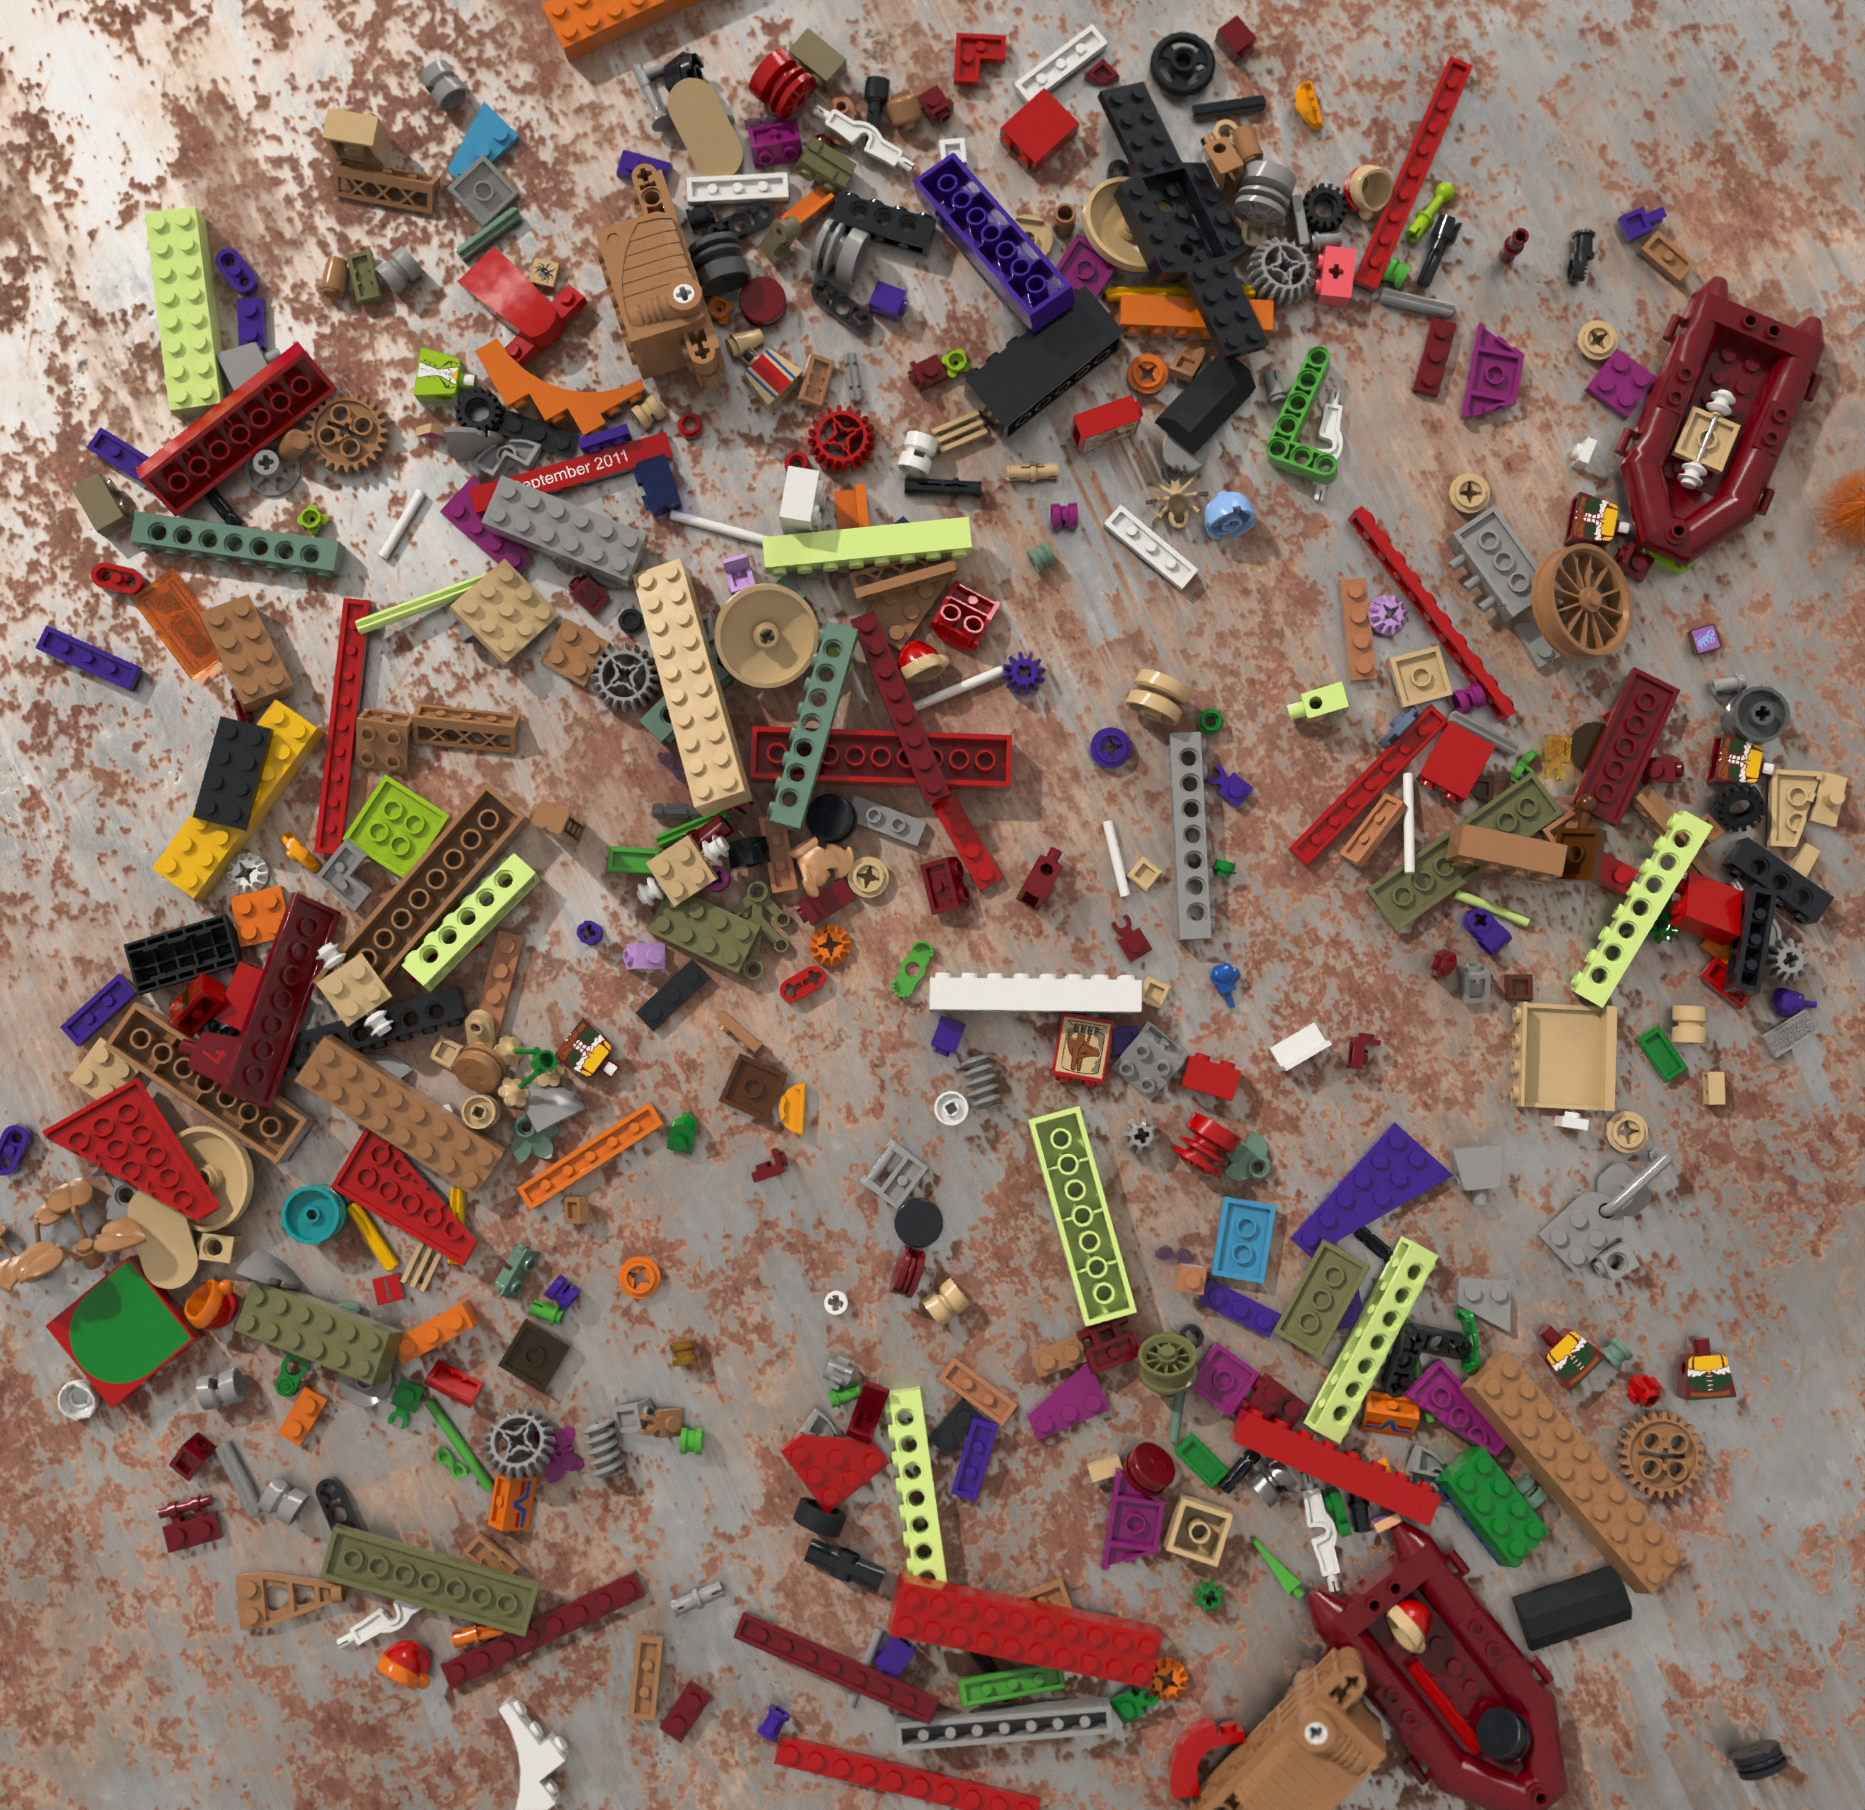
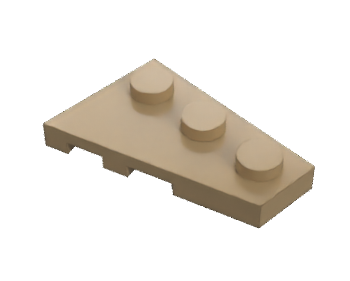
(1788, 803)

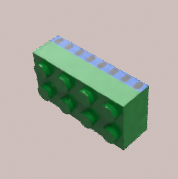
(1491, 1506)

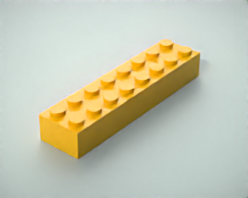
(204, 848)

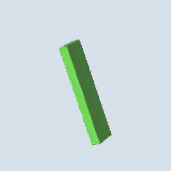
(1008, 1684)

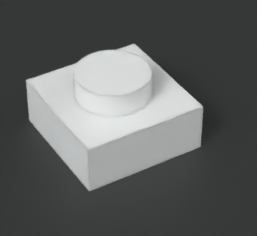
(953, 145)
(1582, 453)
(1571, 1120)

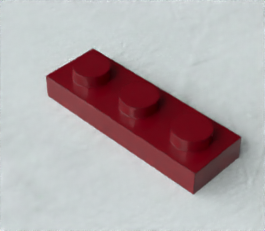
(1434, 357)

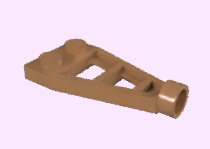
(253, 1597)

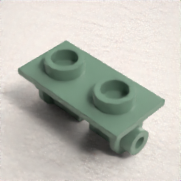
(511, 1282)

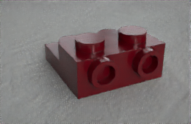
(1274, 1401)

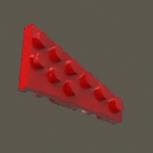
(391, 1187)

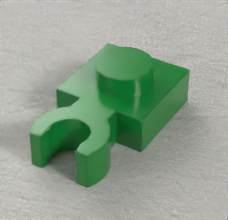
(406, 1398)
(1335, 1505)
(1132, 1705)

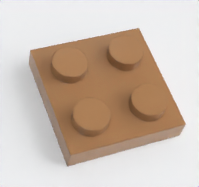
(574, 652)

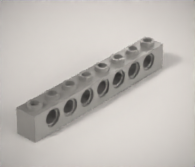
(1177, 745)

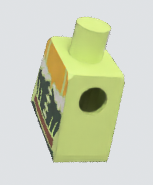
(1331, 699)

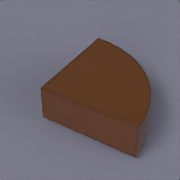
(1483, 789)

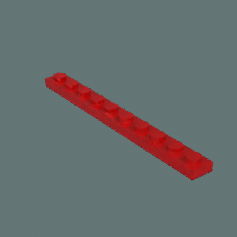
(1412, 174)
(1426, 607)
(342, 728)
(898, 1777)

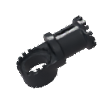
(1582, 253)

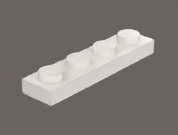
(1061, 63)
(737, 189)
(1150, 547)

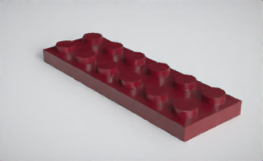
(1626, 745)

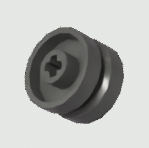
(1756, 715)

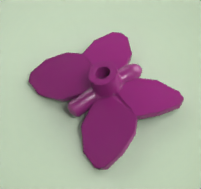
(563, 1457)

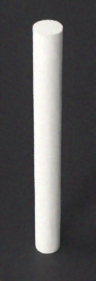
(716, 527)
(958, 688)
(1409, 841)

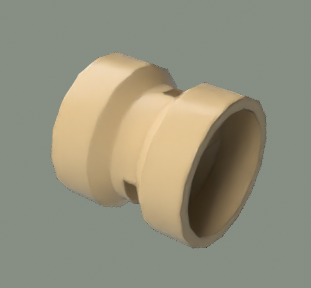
(648, 412)

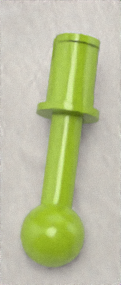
(1424, 219)

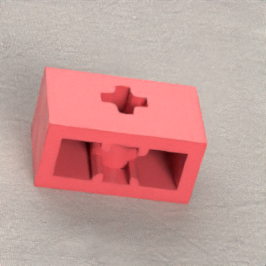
(1338, 262)

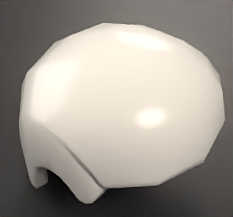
(78, 1399)

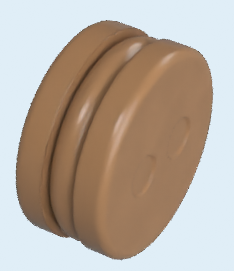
(479, 1068)

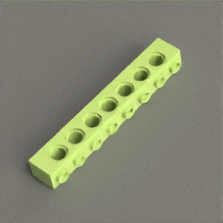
(1695, 833)
(1359, 1346)
(911, 1400)

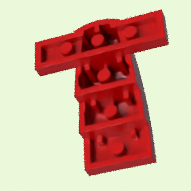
(520, 305)

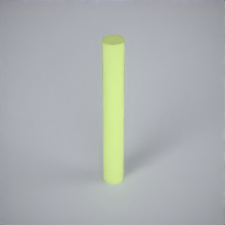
(1491, 907)

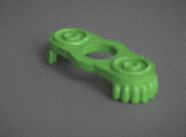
(921, 954)

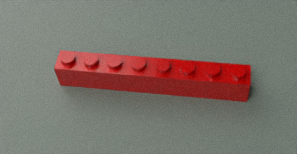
(1334, 1466)

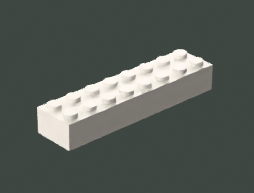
(1035, 995)

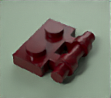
(1110, 1352)
(192, 1531)

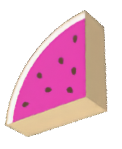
(430, 431)

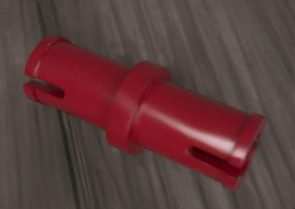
(1513, 245)

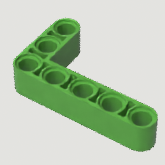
(1297, 419)

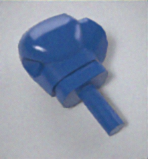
(1224, 980)

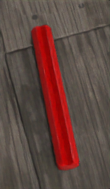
(1445, 1706)

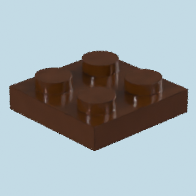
(753, 1087)

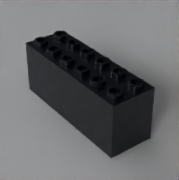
(1042, 365)

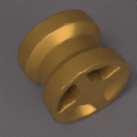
(684, 1352)

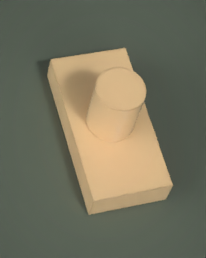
(1828, 800)

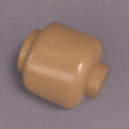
(904, 109)

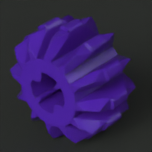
(1023, 682)

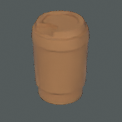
(1247, 144)
(1063, 220)
(334, 277)
(293, 445)

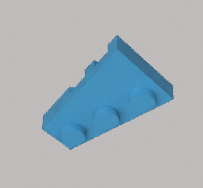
(486, 136)

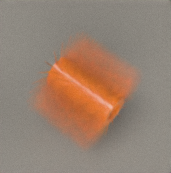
(1852, 511)

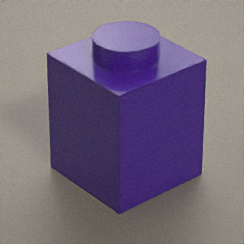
(888, 301)
(947, 1036)
(894, 1655)

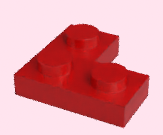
(976, 49)

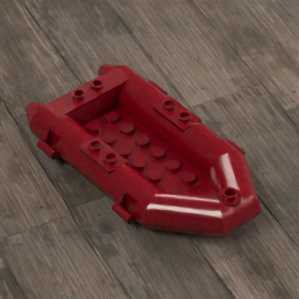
(1767, 374)
(1465, 1657)

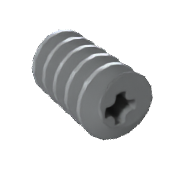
(981, 1082)
(601, 1449)

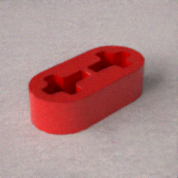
(805, 989)

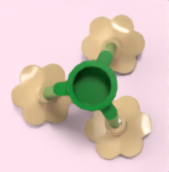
(544, 1068)

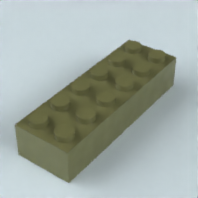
(320, 1332)

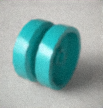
(300, 1220)

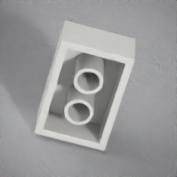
(802, 501)

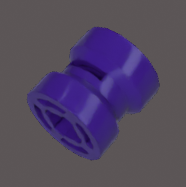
(556, 1291)

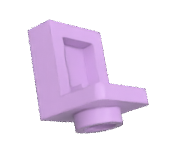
(738, 572)
(644, 956)

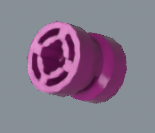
(1064, 515)
(1469, 698)

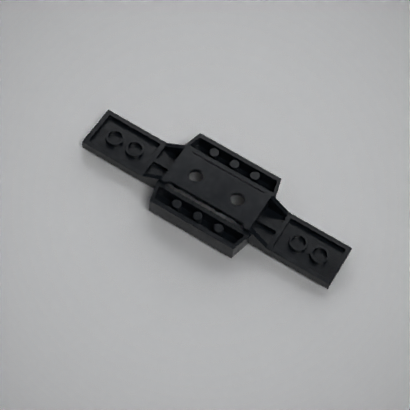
(1159, 235)

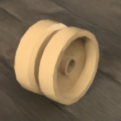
(1158, 697)

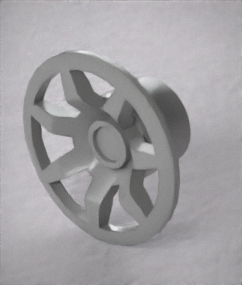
(271, 467)

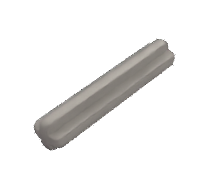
(1417, 303)
(1501, 742)
(238, 1478)

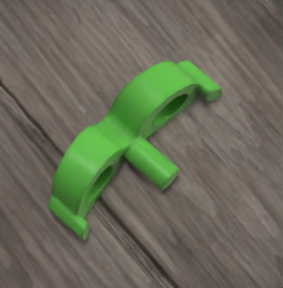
(1522, 765)
(457, 1468)

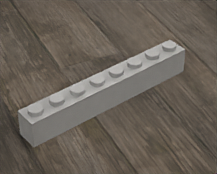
(1006, 1724)

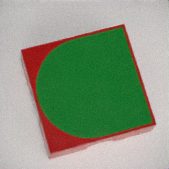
(124, 1332)

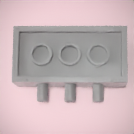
(1495, 562)

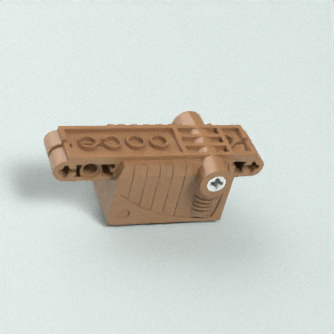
(657, 287)
(1306, 1749)

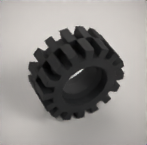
(1334, 199)
(479, 397)
(1744, 818)

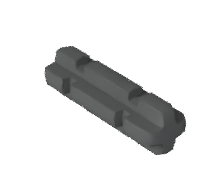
(674, 811)

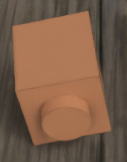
(1190, 1278)

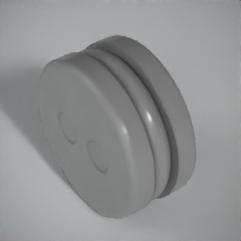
(1174, 453)

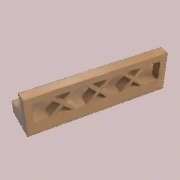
(387, 176)
(903, 581)
(487, 723)
(1655, 815)

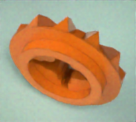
(1147, 362)
(822, 954)
(627, 1280)
(1179, 1676)

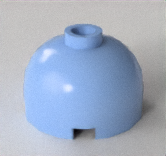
(1228, 514)

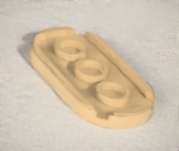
(704, 127)
(170, 1250)

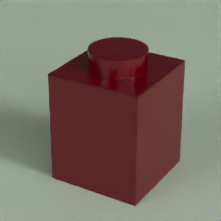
(1235, 40)

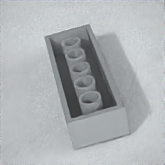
(565, 531)

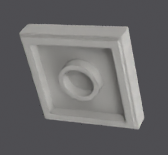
(483, 191)

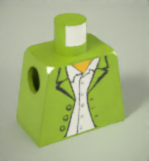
(441, 378)

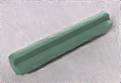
(488, 233)

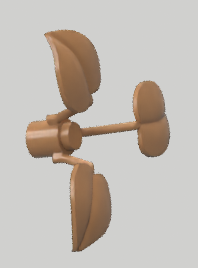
(115, 1236)
(8, 1267)

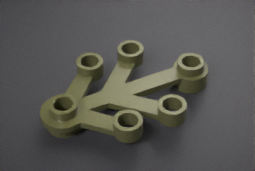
(757, 909)

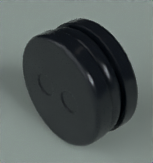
(831, 818)
(918, 1222)
(1503, 1735)
(1759, 1760)

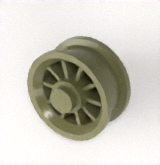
(1168, 1364)

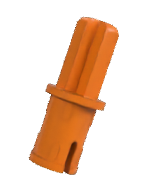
(473, 1634)

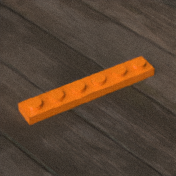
(590, 1156)

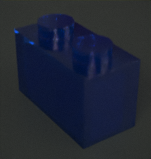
(658, 484)

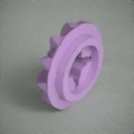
(1378, 611)

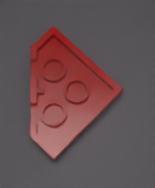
(833, 1465)

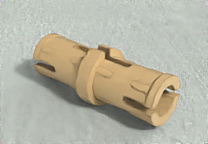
(1032, 471)

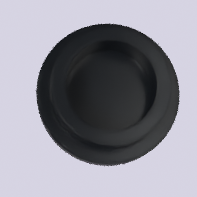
(631, 621)

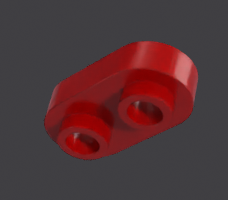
(119, 578)

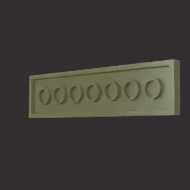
(1517, 810)
(430, 1579)

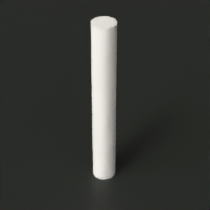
(402, 524)
(1116, 858)

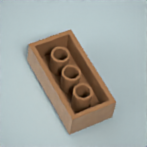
(246, 653)
(1506, 853)

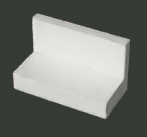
(1299, 1047)

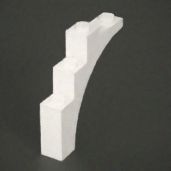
(536, 1756)

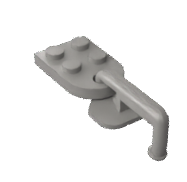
(1581, 1232)

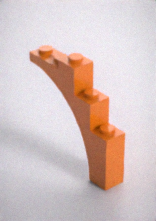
(518, 385)

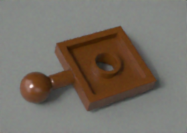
(1582, 838)

